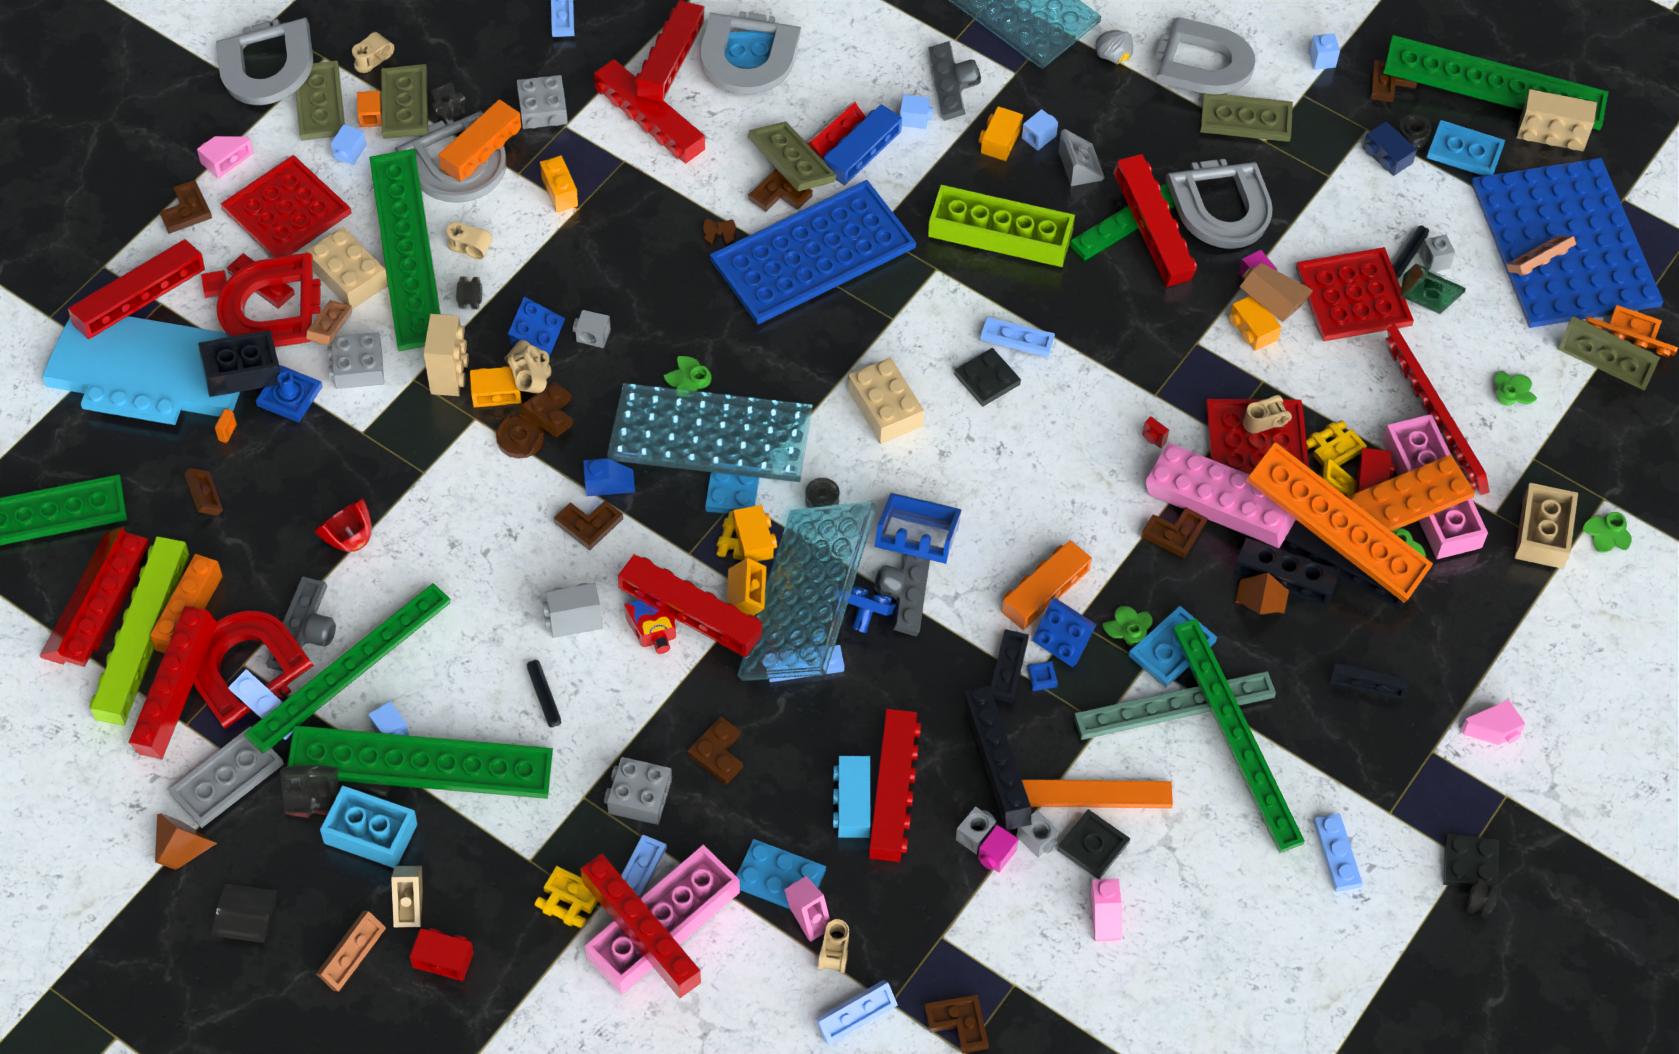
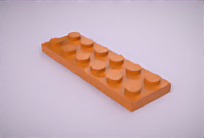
(1415, 494)

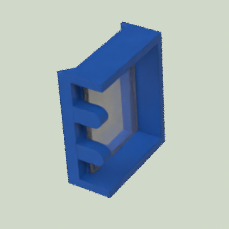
(917, 528)

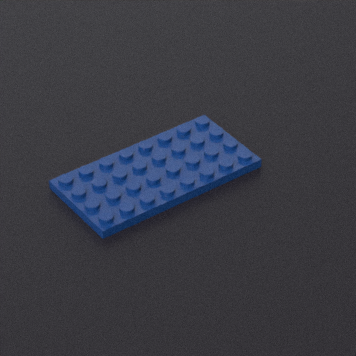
(812, 251)

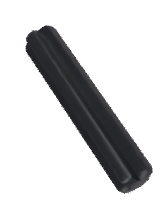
(1410, 250)
(544, 693)

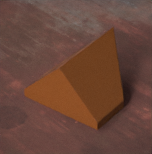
(1262, 594)
(178, 842)

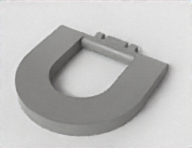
(752, 80)
(1201, 80)
(278, 86)
(446, 187)
(1205, 226)

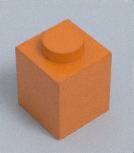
(369, 108)

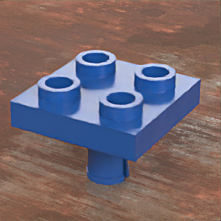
(291, 396)
(867, 605)
(1063, 632)

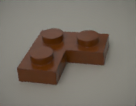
(1384, 85)
(778, 187)
(189, 212)
(545, 409)
(588, 529)
(1177, 537)
(711, 751)
(964, 1016)

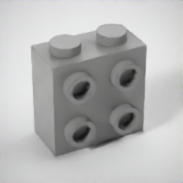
(542, 102)
(356, 360)
(572, 610)
(638, 790)

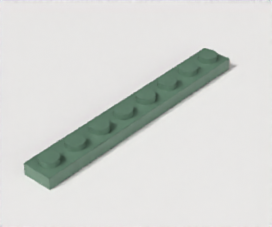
(1167, 707)

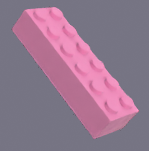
(1415, 445)
(1218, 494)
(681, 905)

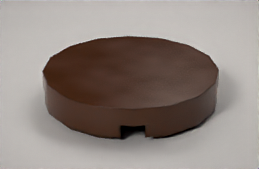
(519, 436)

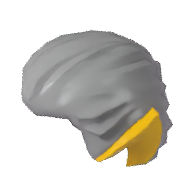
(1115, 46)

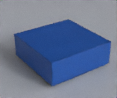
(1042, 676)

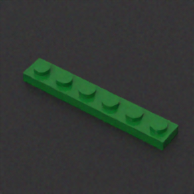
(1110, 230)

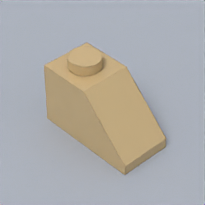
(407, 896)

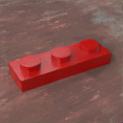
(836, 129)
(274, 294)

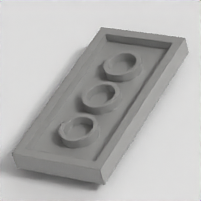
(223, 779)

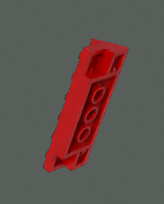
(96, 598)

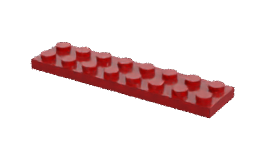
(1434, 405)

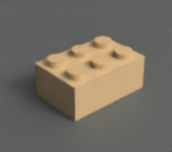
(1556, 120)
(347, 268)
(445, 355)
(885, 400)
(1546, 525)

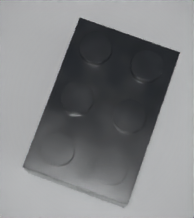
(239, 363)

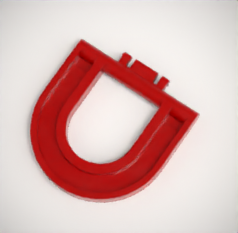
(268, 273)
(239, 628)

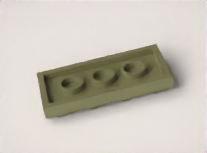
(404, 101)
(320, 102)
(1246, 117)
(792, 156)
(1608, 353)

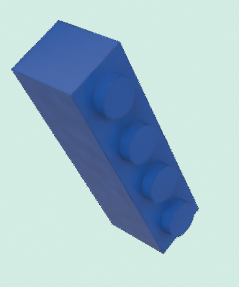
(863, 143)

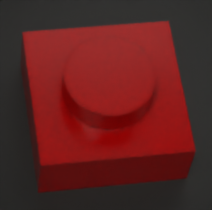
(213, 283)
(1155, 432)

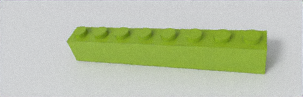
(133, 642)

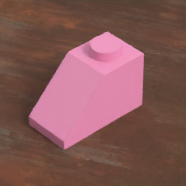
(224, 153)
(1495, 724)
(808, 907)
(1106, 909)

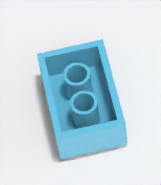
(369, 826)

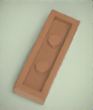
(1541, 255)
(329, 322)
(351, 951)

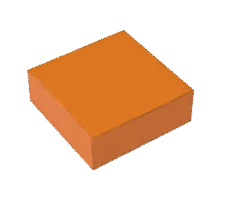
(225, 426)

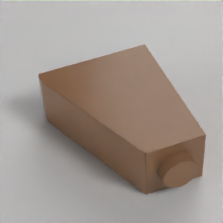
(1275, 291)

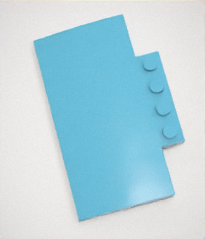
(137, 370)

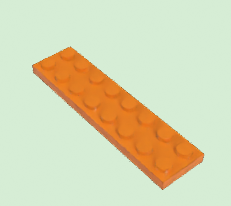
(1339, 522)

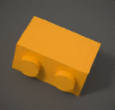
(1001, 133)
(559, 183)
(1254, 322)
(494, 387)
(753, 533)
(747, 586)

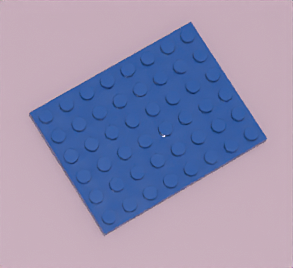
(1574, 201)

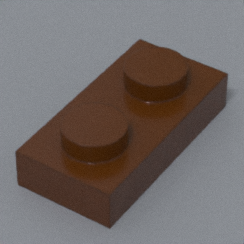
(203, 491)

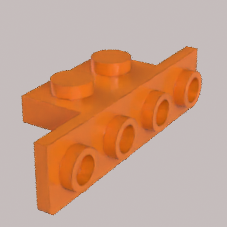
(1635, 328)

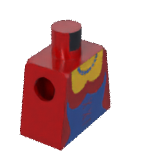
(650, 625)

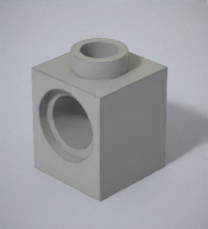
(1437, 253)
(592, 328)
(1039, 825)
(971, 838)

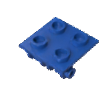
(536, 326)

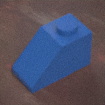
(607, 477)

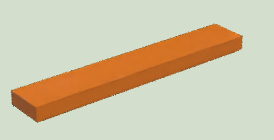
(1099, 793)

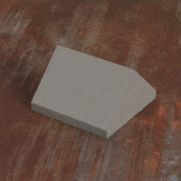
(1079, 159)

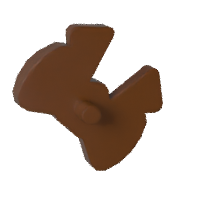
(713, 228)

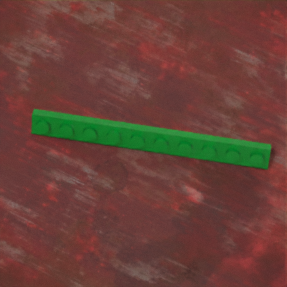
(347, 668)
(1238, 736)

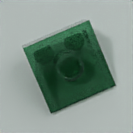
(1430, 288)

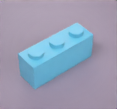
(852, 797)

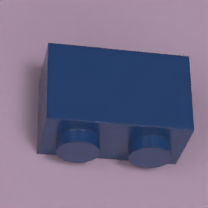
(1389, 148)

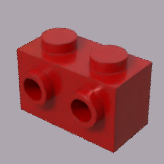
(442, 954)

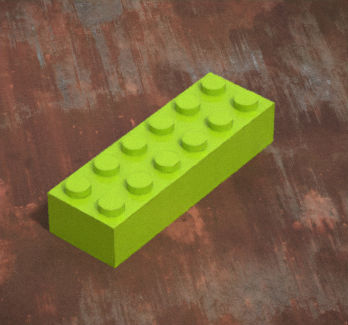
(1001, 225)

